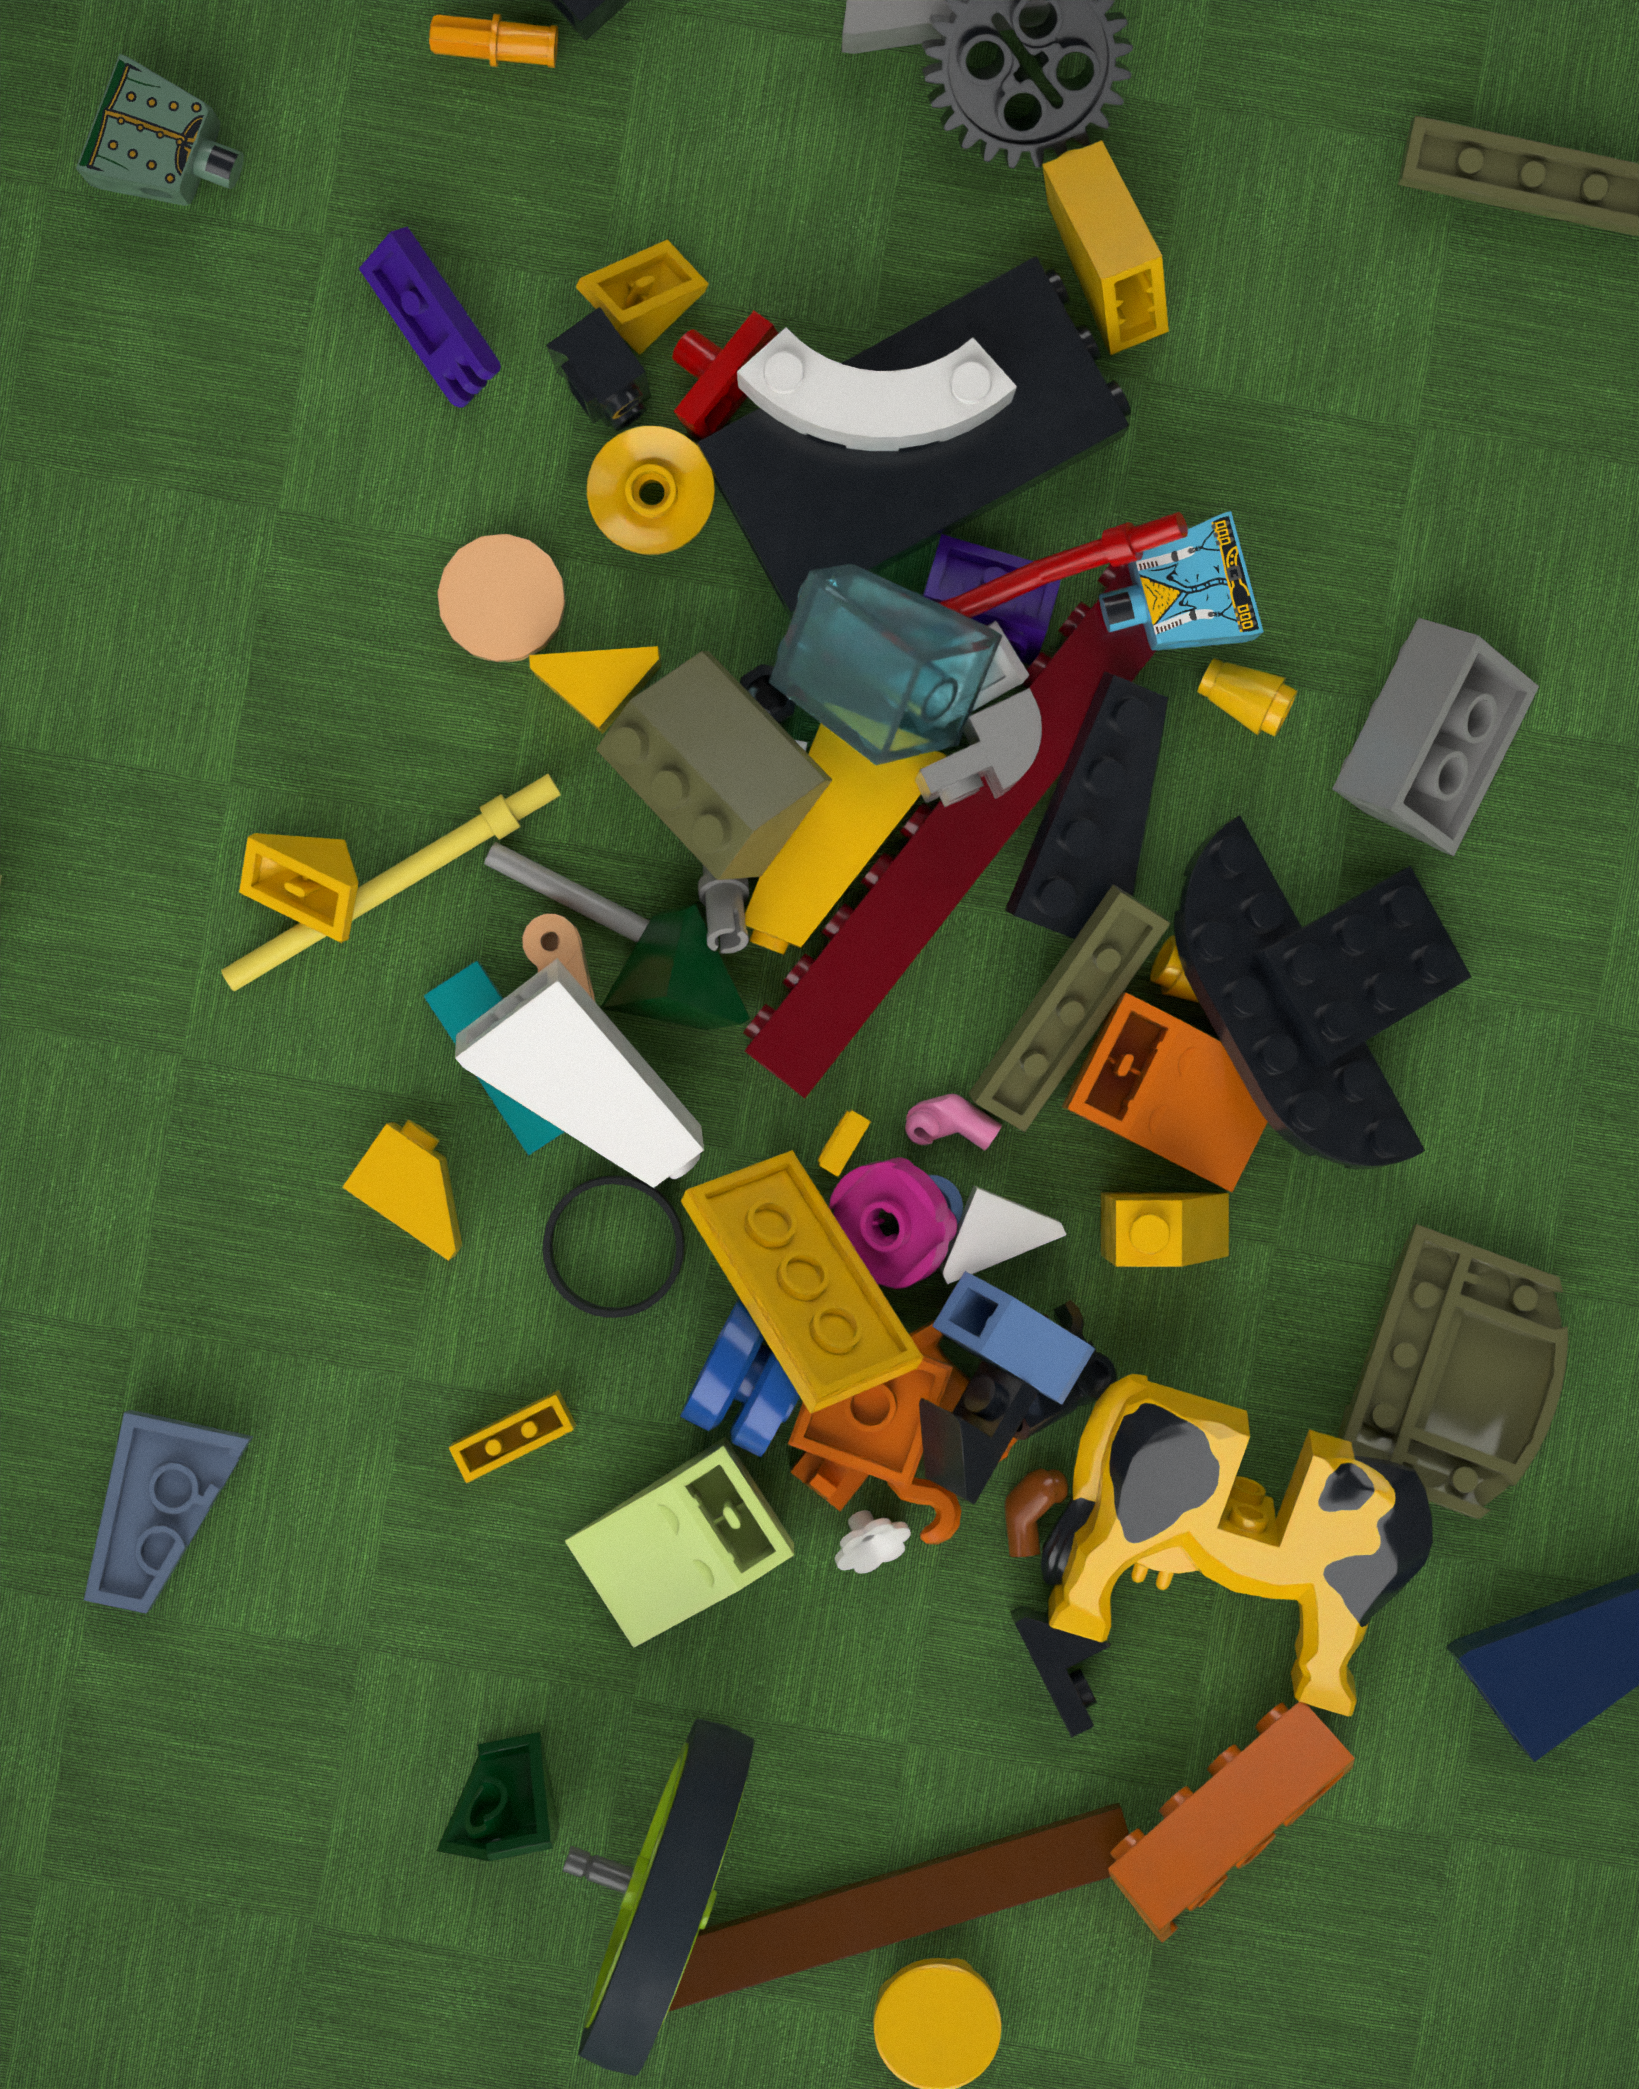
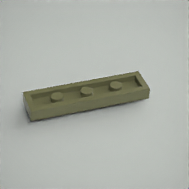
(1521, 175)
(1069, 1008)

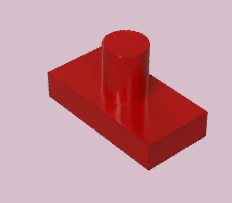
(717, 392)

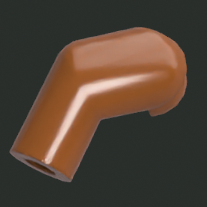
(1029, 1502)

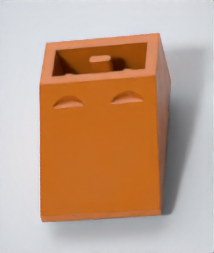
(1168, 1092)

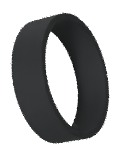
(573, 1298)

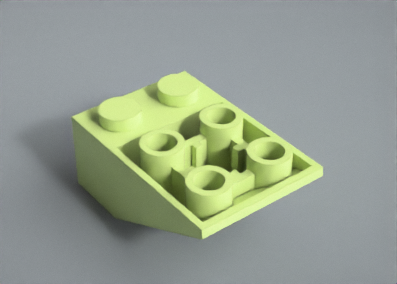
(682, 1544)

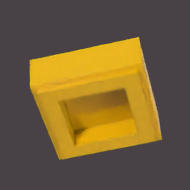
(843, 1142)

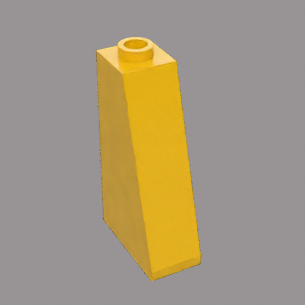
(831, 841)

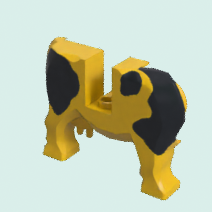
(1165, 1495)

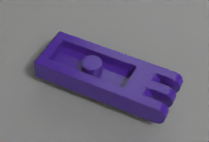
(430, 317)

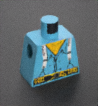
(1189, 591)

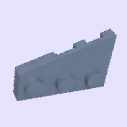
(154, 1504)

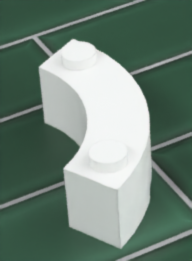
(875, 407)

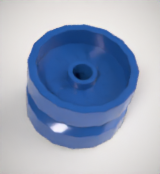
(743, 1371)

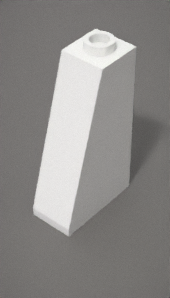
(581, 1074)

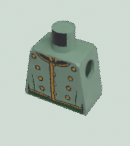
(155, 140)

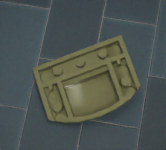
(1460, 1370)

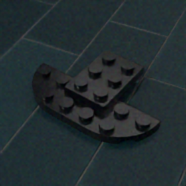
(1308, 997)

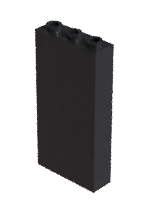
(830, 505)

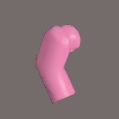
(948, 1116)

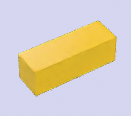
(512, 1436)

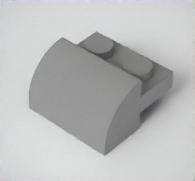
(1001, 749)

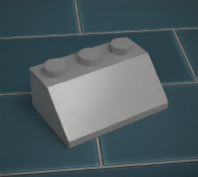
(1436, 735)

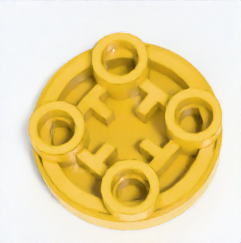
(937, 2023)

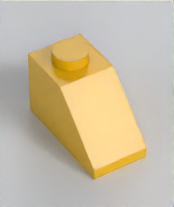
(409, 1186)

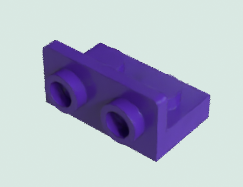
(965, 565)

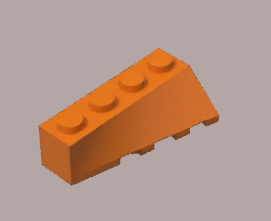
(1228, 1816)

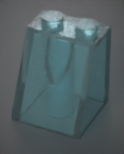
(882, 663)

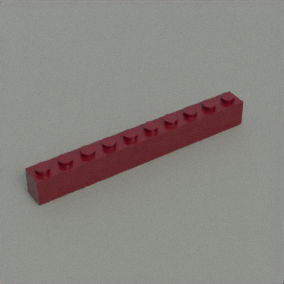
(937, 865)

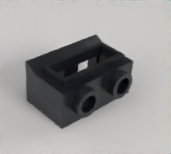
(601, 371)

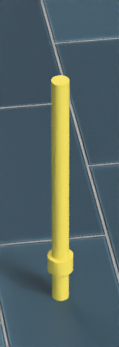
(497, 818)

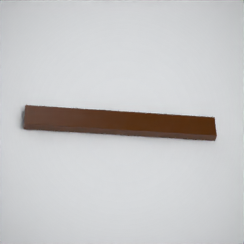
(901, 1904)

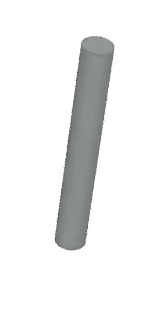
(566, 892)

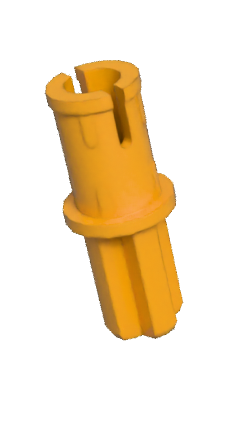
(494, 40)

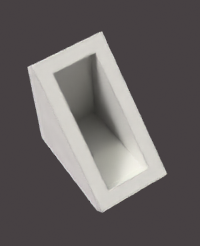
(993, 1232)

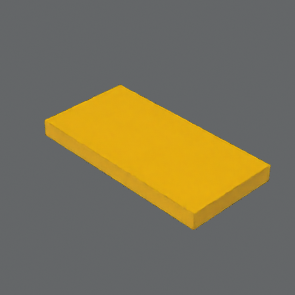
(801, 1281)

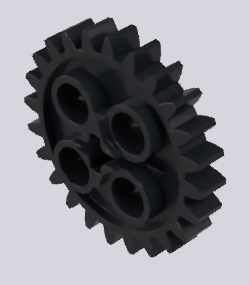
(981, 93)

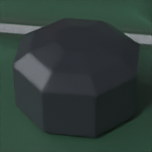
(768, 696)

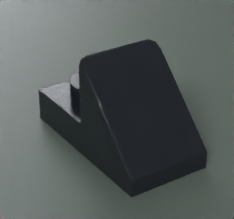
(969, 1442)
(1054, 1653)

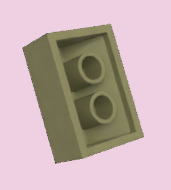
(714, 767)

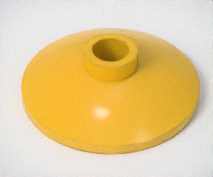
(642, 458)

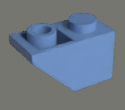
(1013, 1337)

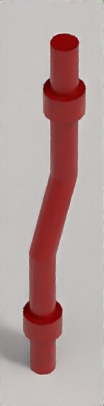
(1117, 546)

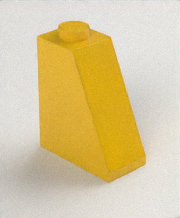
(1108, 246)
(1164, 1228)

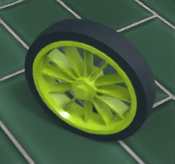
(663, 1897)

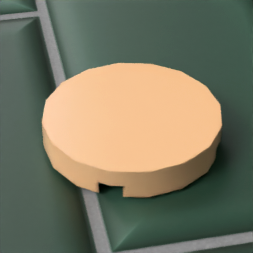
(501, 598)

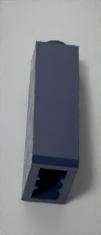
(1557, 1663)

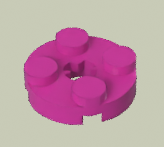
(922, 1217)

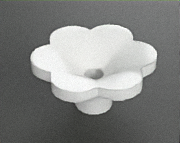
(871, 1542)

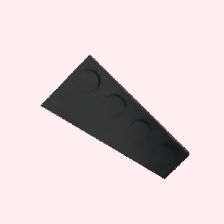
(1096, 811)

